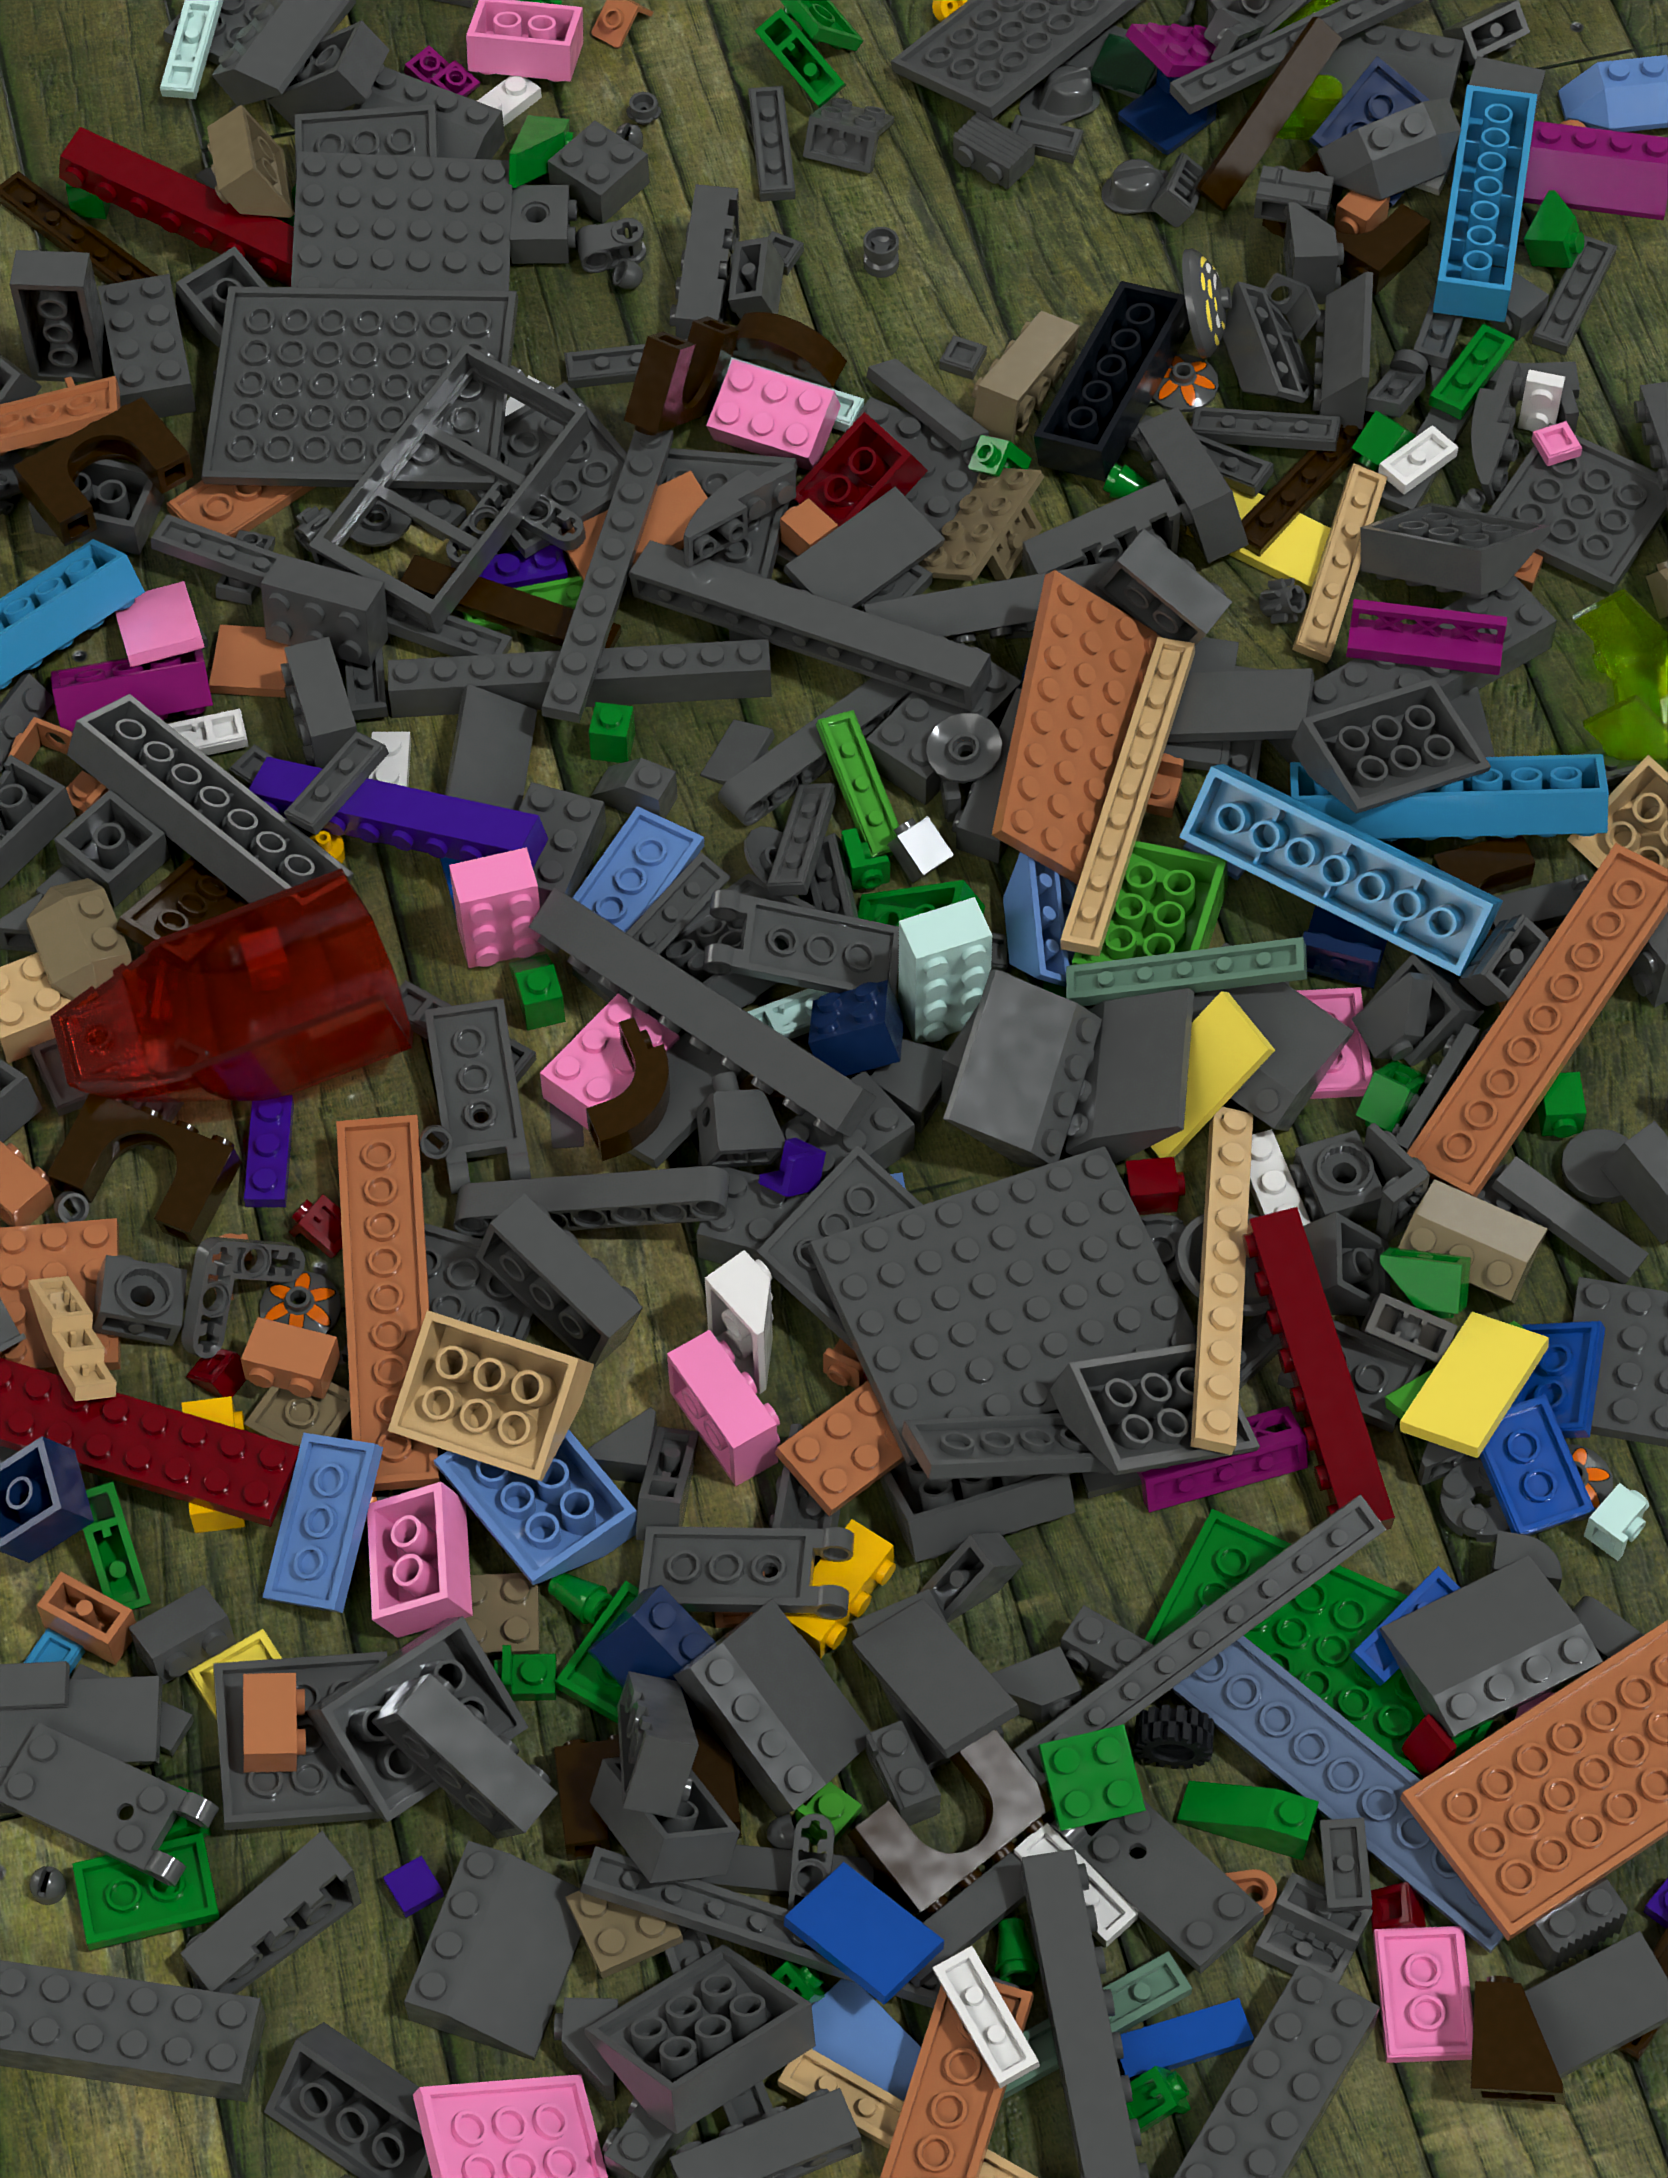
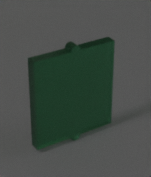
(1122, 66)

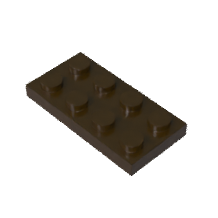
(178, 902)

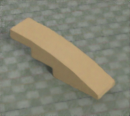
(70, 1338)

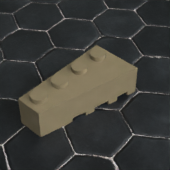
(1024, 375)

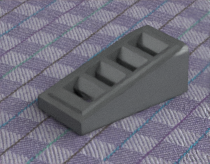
(1177, 195)

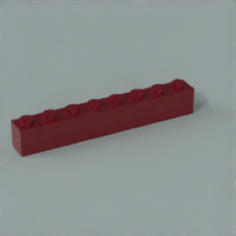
(176, 203)
(1315, 1362)

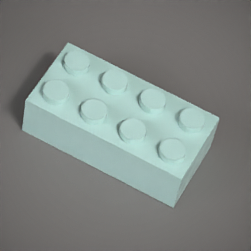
(942, 968)

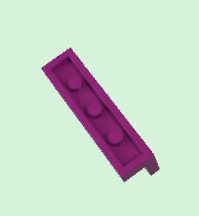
(1425, 641)
(1276, 1456)

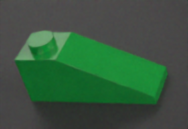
(800, 58)
(535, 145)
(113, 1549)
(1251, 1815)

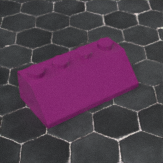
(1598, 170)
(162, 687)

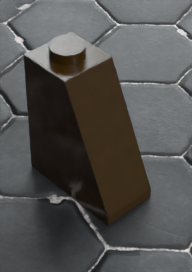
(1509, 2048)

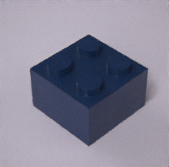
(857, 1028)
(41, 1499)

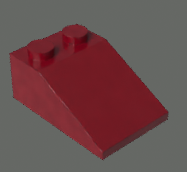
(859, 471)

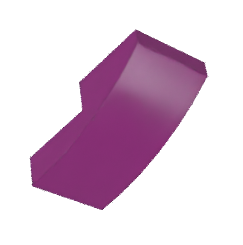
(434, 69)

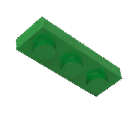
(1471, 371)

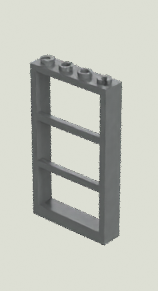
(422, 425)

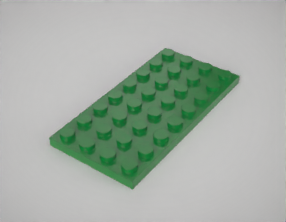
(1307, 1634)

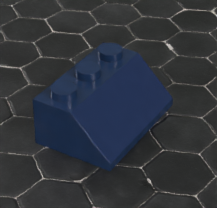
(652, 1639)

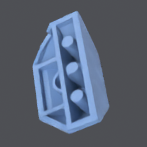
(1619, 95)
(1035, 918)

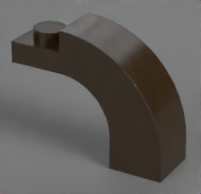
(790, 346)
(638, 1111)

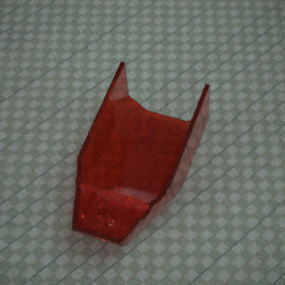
(268, 990)

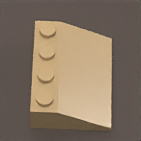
(1634, 817)
(489, 1396)

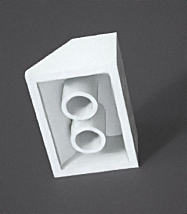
(742, 1313)

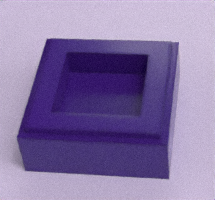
(413, 1886)

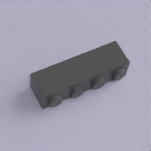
(779, 2145)

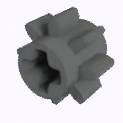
(311, 522)
(1282, 601)

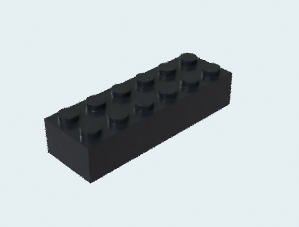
(1112, 381)

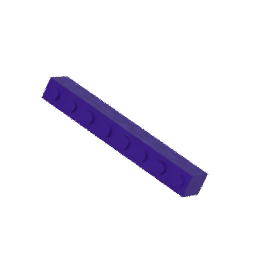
(409, 816)

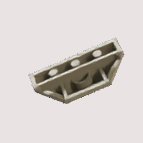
(77, 937)

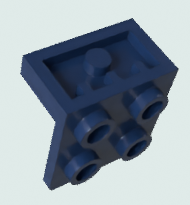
(1162, 119)
(1342, 949)

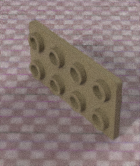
(988, 528)

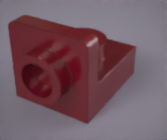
(320, 1224)

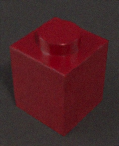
(1154, 1185)

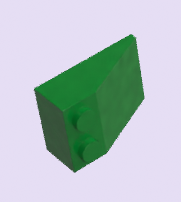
(899, 904)

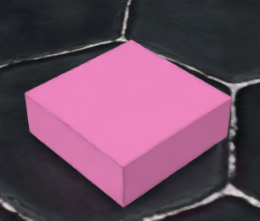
(1556, 443)

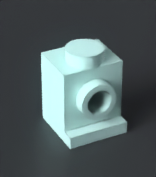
(1617, 1521)

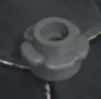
(643, 108)

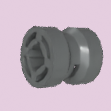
(881, 252)

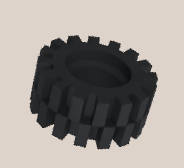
(1174, 1736)

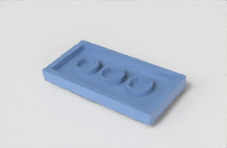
(638, 867)
(323, 1522)

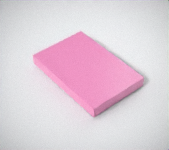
(159, 625)
(1352, 1068)
(1424, 1994)

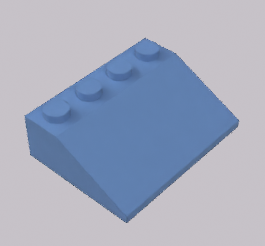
(549, 1522)

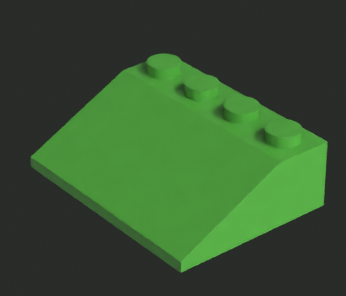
(1164, 904)

